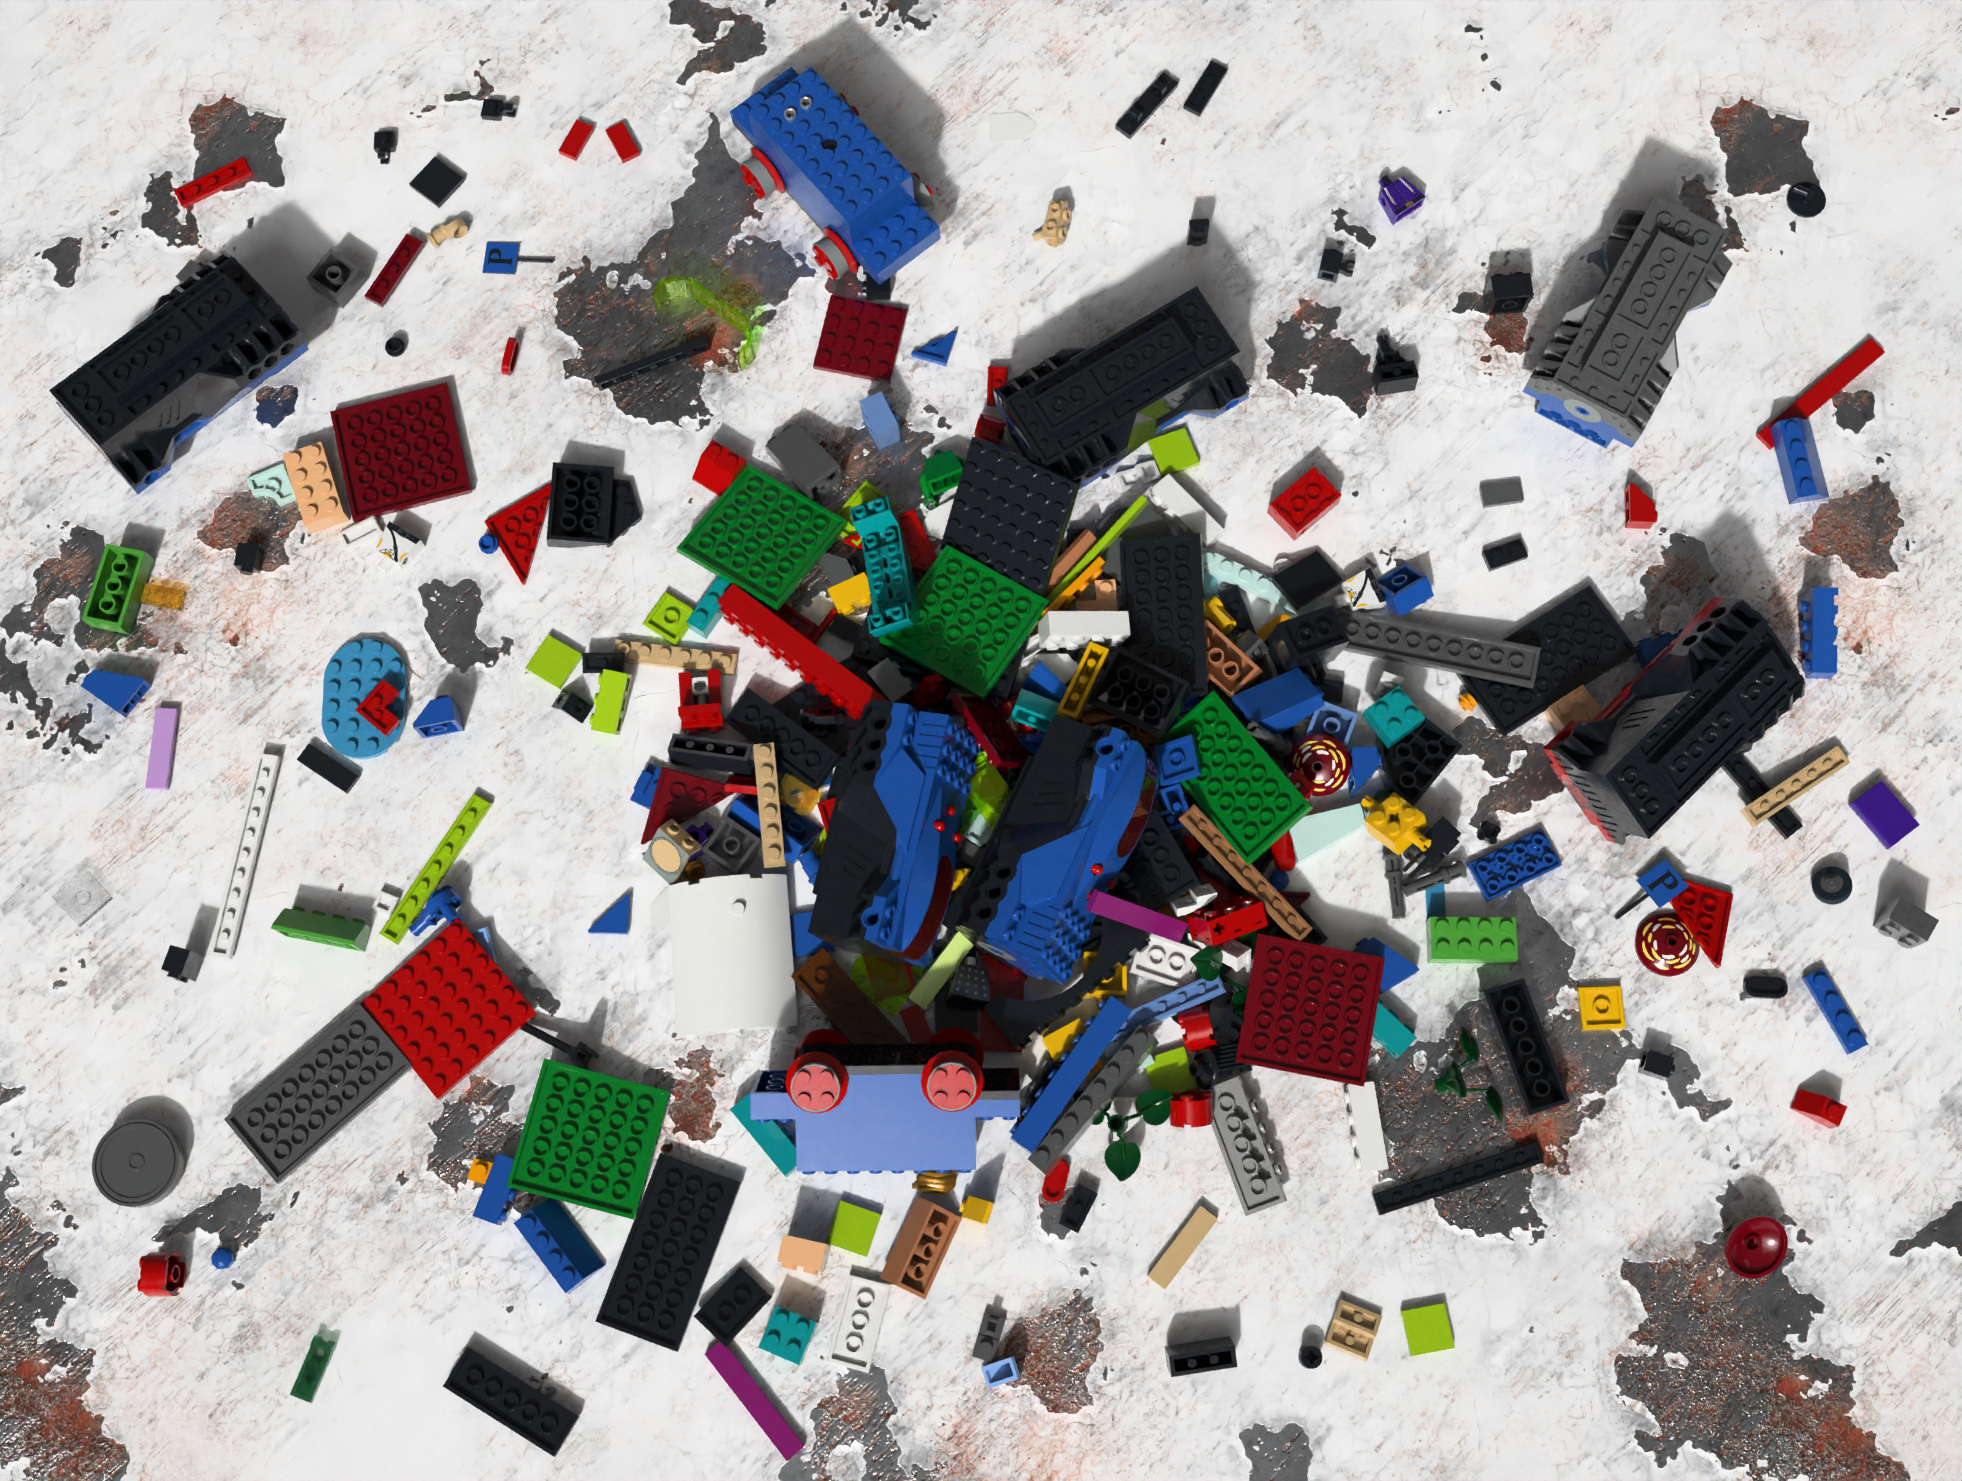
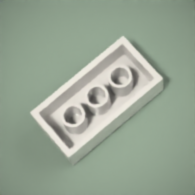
(1078, 628)

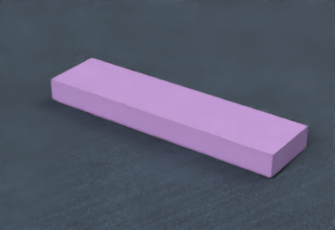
(162, 748)

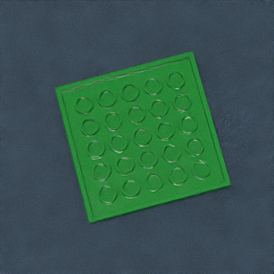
(762, 537)
(968, 622)
(588, 1139)

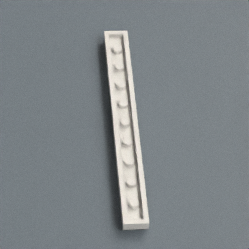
(244, 856)

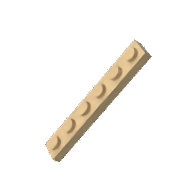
(676, 657)
(1795, 786)
(769, 805)

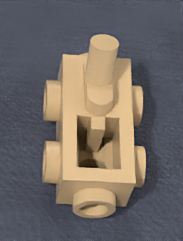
(1055, 224)

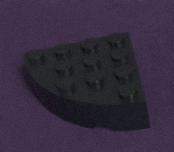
(1416, 760)

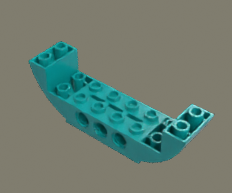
(887, 567)

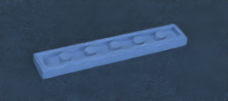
(1170, 1005)

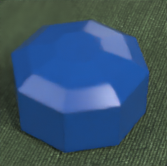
(1279, 880)
(223, 1258)

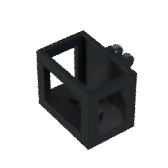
(1310, 640)

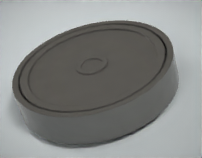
(1145, 525)
(138, 1163)

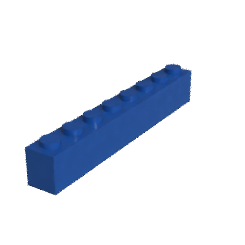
(1070, 1074)

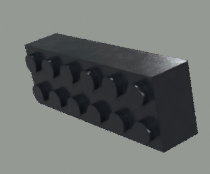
(1523, 1047)

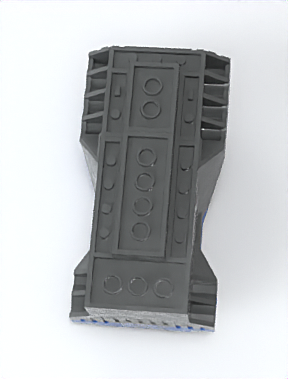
(1621, 345)

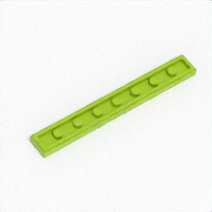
(1101, 546)
(436, 868)

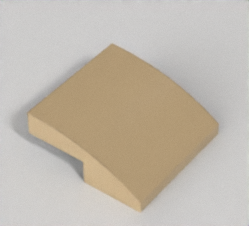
(1353, 1330)

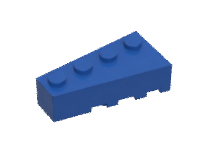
(1818, 632)

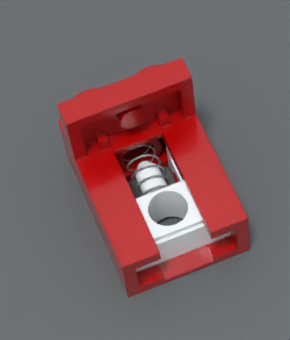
(702, 716)

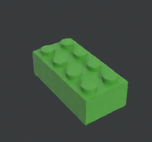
(117, 589)
(1472, 940)

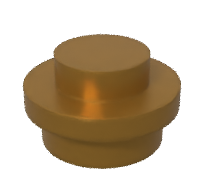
(694, 870)

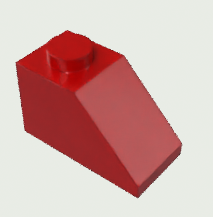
(1639, 509)
(1818, 1108)

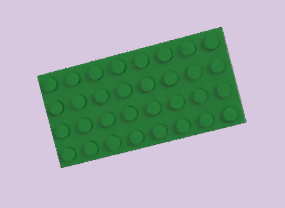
(1239, 780)

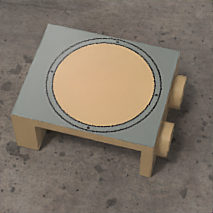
(670, 851)

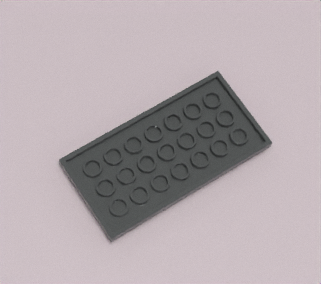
(318, 1093)

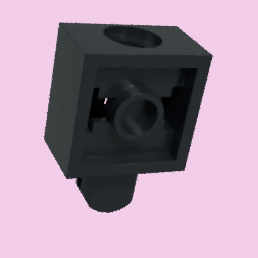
(1443, 840)

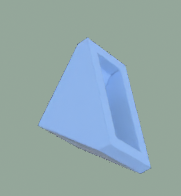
(1001, 1372)

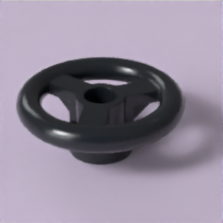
(1200, 1066)

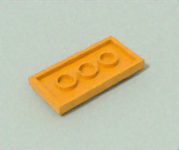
(1077, 588)

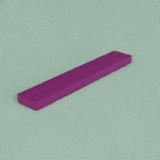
(1136, 916)
(755, 1400)

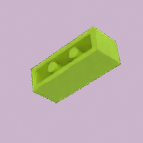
(610, 701)

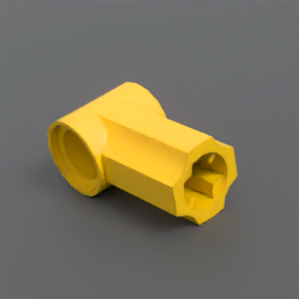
(1219, 616)

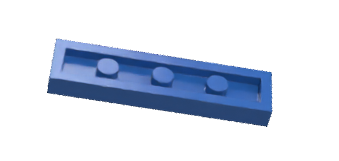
(1835, 1011)

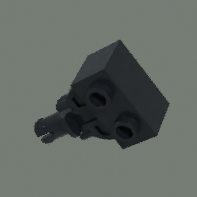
(1392, 371)

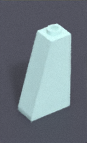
(1325, 829)

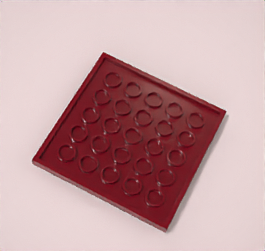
(401, 452)
(1310, 1010)

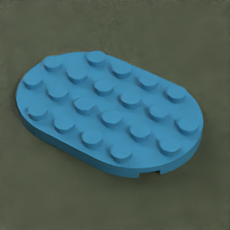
(347, 682)

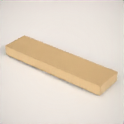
(1182, 1247)

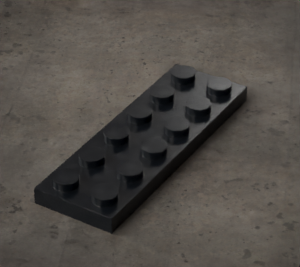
(793, 745)
(511, 1401)

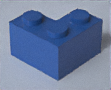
(1173, 806)

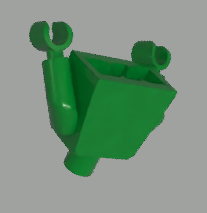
(940, 474)

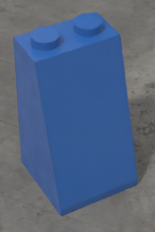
(1279, 701)

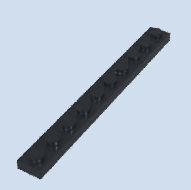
(1235, 606)

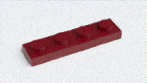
(394, 270)

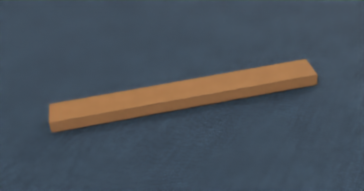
(1245, 874)

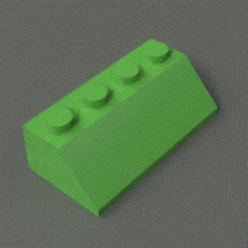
(322, 929)

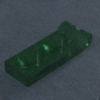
(313, 1369)

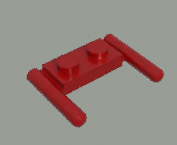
(802, 624)

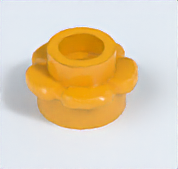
(1467, 702)

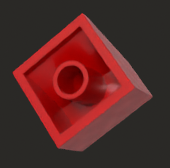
(718, 468)

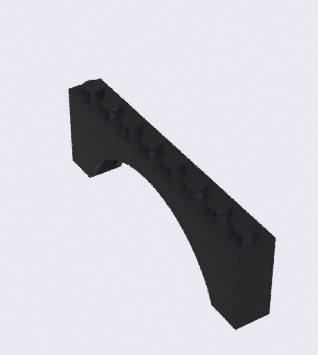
(1026, 1019)

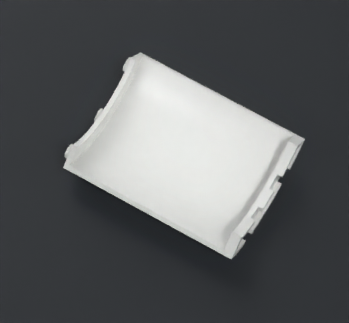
(731, 967)

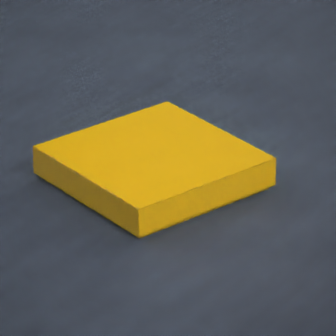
(1601, 1007)

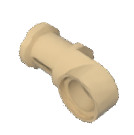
(454, 229)

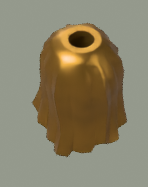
(935, 1182)

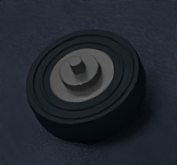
(1832, 885)

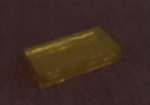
(163, 597)

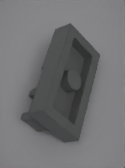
(988, 1337)

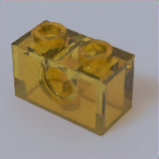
(810, 796)

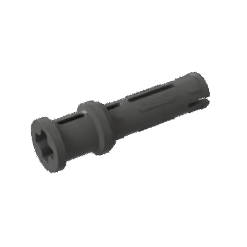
(1273, 741)
(1443, 875)
(1397, 911)

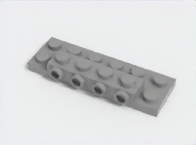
(1245, 1147)

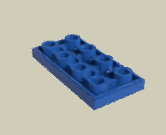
(1514, 865)

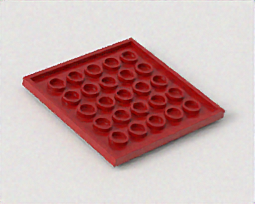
(449, 1008)

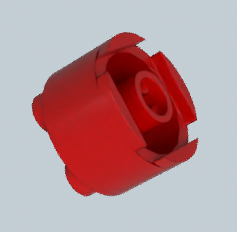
(990, 428)
(1197, 1028)
(1191, 1108)
(161, 1274)

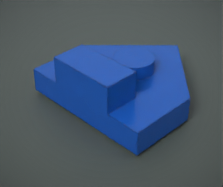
(646, 786)

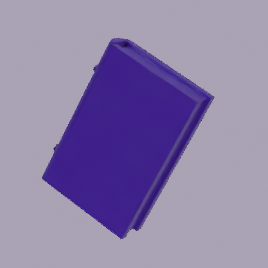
(1884, 815)

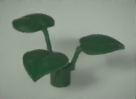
(1210, 967)
(1454, 1081)
(1125, 1158)

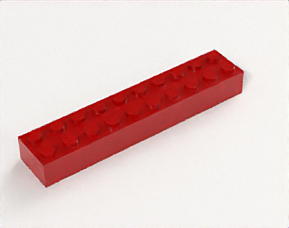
(796, 652)

